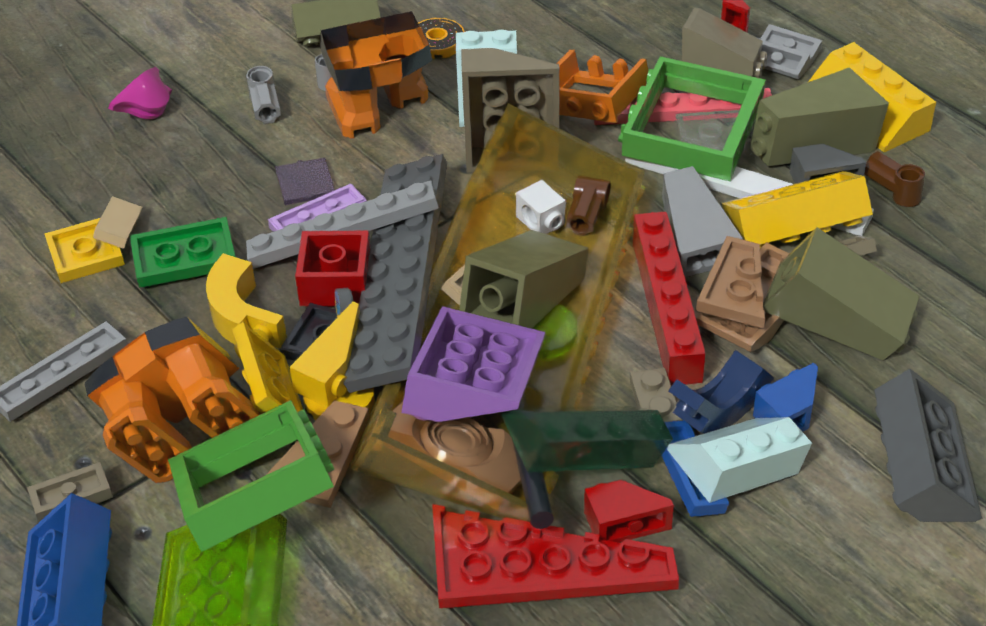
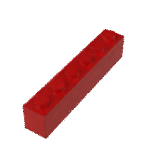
(668, 298)

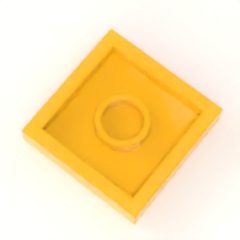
(79, 254)

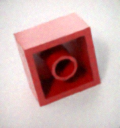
(331, 262)

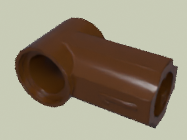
(903, 180)
(589, 198)

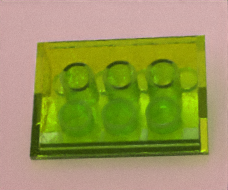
(226, 583)

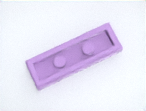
(327, 203)

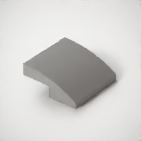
(789, 51)

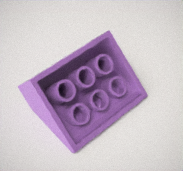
(470, 367)

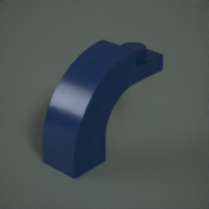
(723, 398)

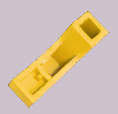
(227, 289)

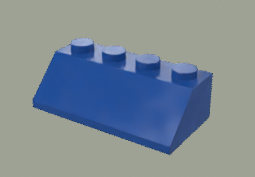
(66, 566)

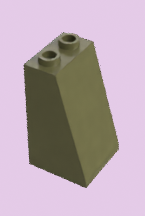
(827, 111)
(522, 277)
(842, 297)

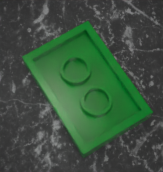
(180, 251)

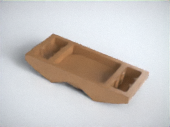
(745, 335)
(463, 445)

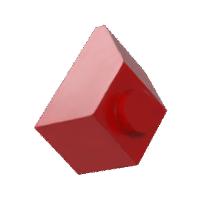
(626, 511)

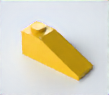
(322, 367)

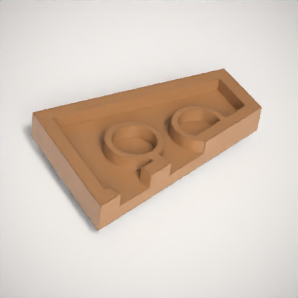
(735, 284)
(339, 432)

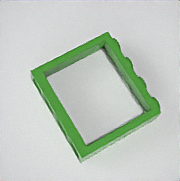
(700, 81)
(261, 498)

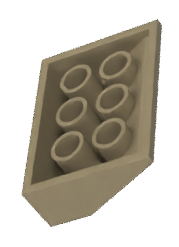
(501, 77)

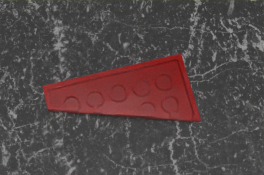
(514, 562)

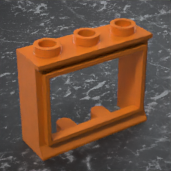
(598, 105)

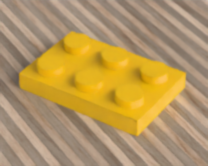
(264, 370)

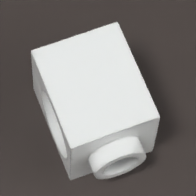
(540, 207)

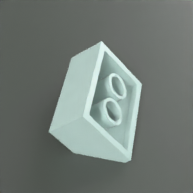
(742, 456)

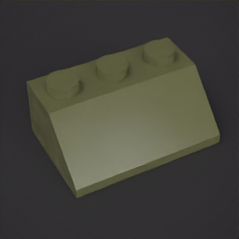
(314, 16)

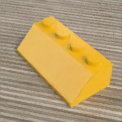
(909, 109)
(800, 208)

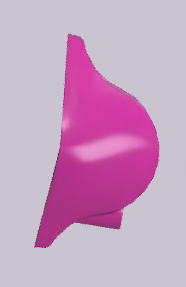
(144, 96)

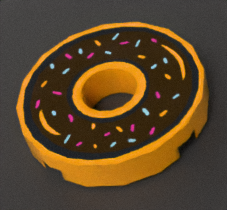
(446, 32)

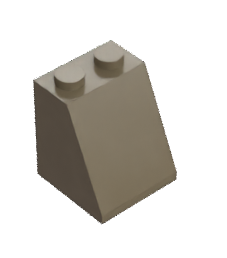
(721, 45)

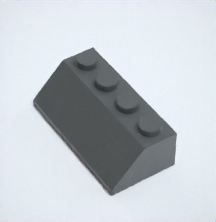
(925, 451)

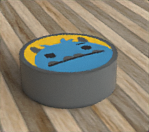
(343, 299)

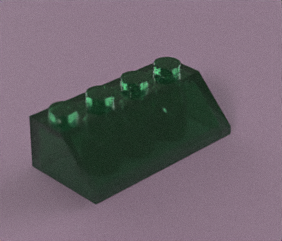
(587, 437)

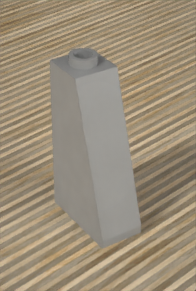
(695, 220)

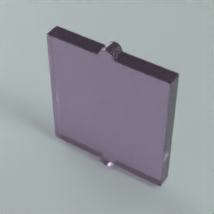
(304, 180)

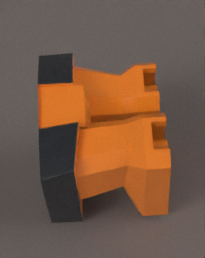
(369, 56)
(162, 378)

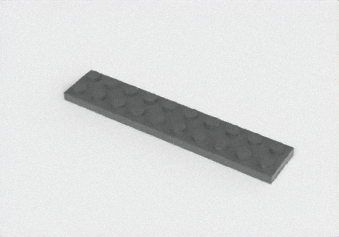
(396, 284)

